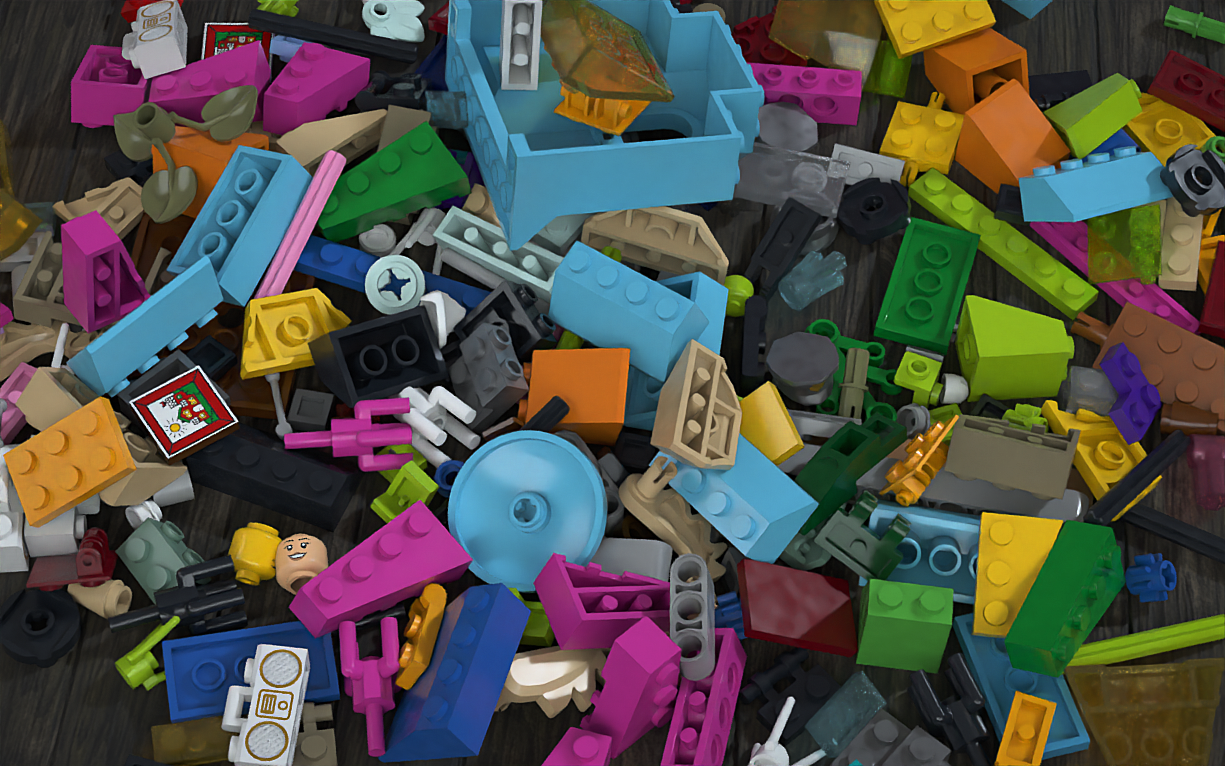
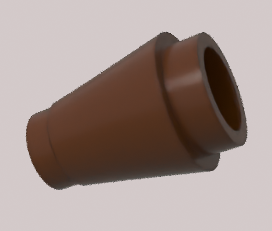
(1188, 419)

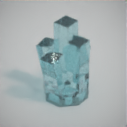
(812, 279)

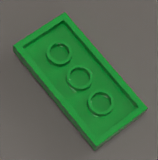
(927, 285)

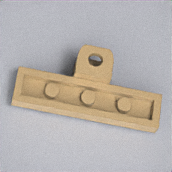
(1179, 245)

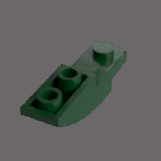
(843, 459)

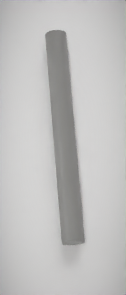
(482, 274)

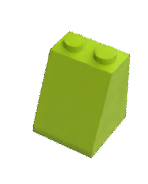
(1010, 351)

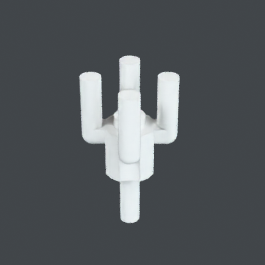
(429, 419)

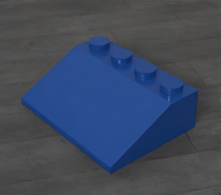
(460, 688)

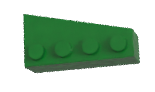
(393, 182)
(1066, 599)

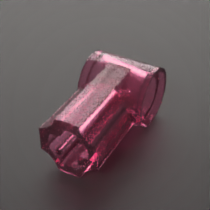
(1207, 459)

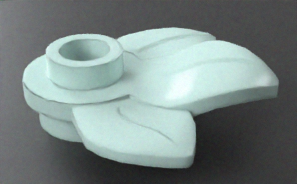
(399, 19)

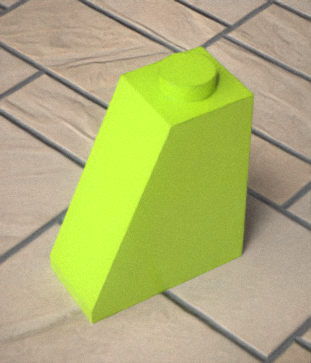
(1095, 114)

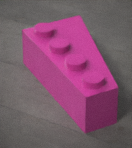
(382, 571)

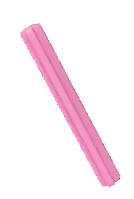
(302, 225)

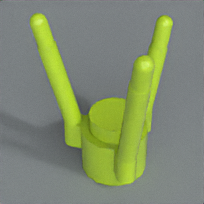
(139, 663)

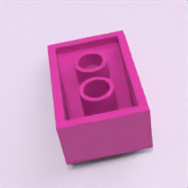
(106, 87)

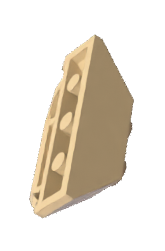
(658, 240)
(698, 411)

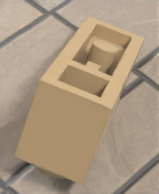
(346, 135)

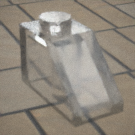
(1088, 390)

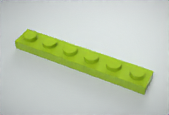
(1004, 243)

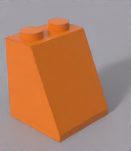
(975, 67)
(1008, 138)
(205, 157)
(588, 381)

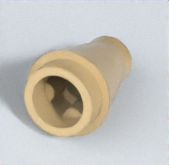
(105, 600)

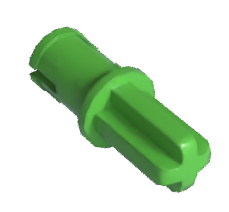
(1195, 24)

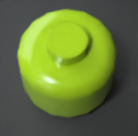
(739, 290)

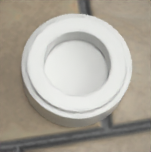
(378, 241)

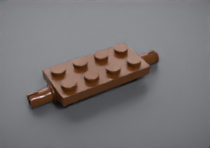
(1170, 357)

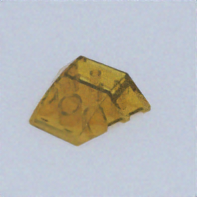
(830, 31)
(1150, 710)

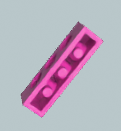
(821, 92)
(707, 707)

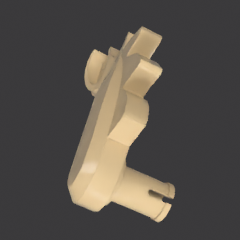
(27, 342)
(670, 517)
(554, 678)

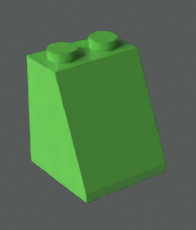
(904, 625)

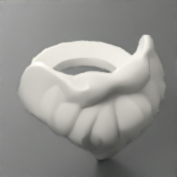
(443, 314)

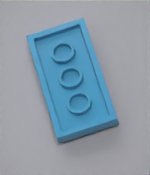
(999, 682)

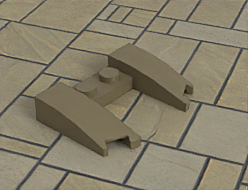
(41, 289)

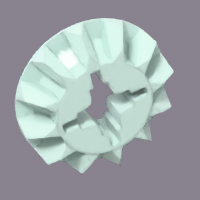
(379, 277)

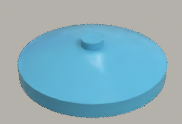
(523, 503)

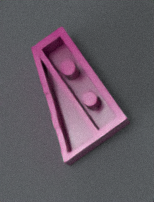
(191, 87)
(595, 606)

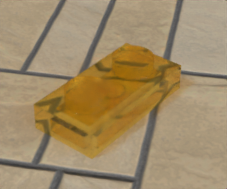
(191, 742)

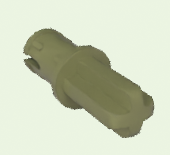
(854, 383)

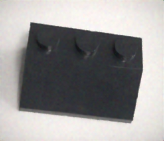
(379, 357)

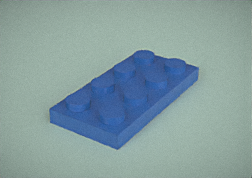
(207, 665)

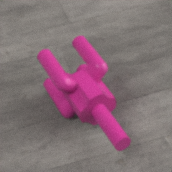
(359, 436)
(371, 678)

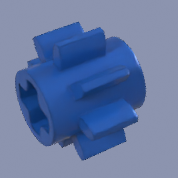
(1151, 577)
(729, 613)

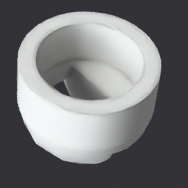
(954, 389)

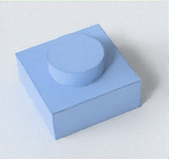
(285, 46)

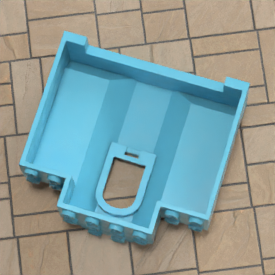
(554, 167)

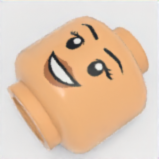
(299, 561)

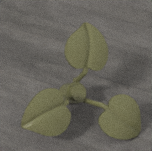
(172, 191)

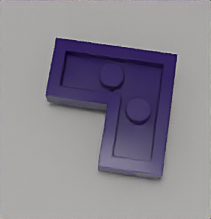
(1137, 398)

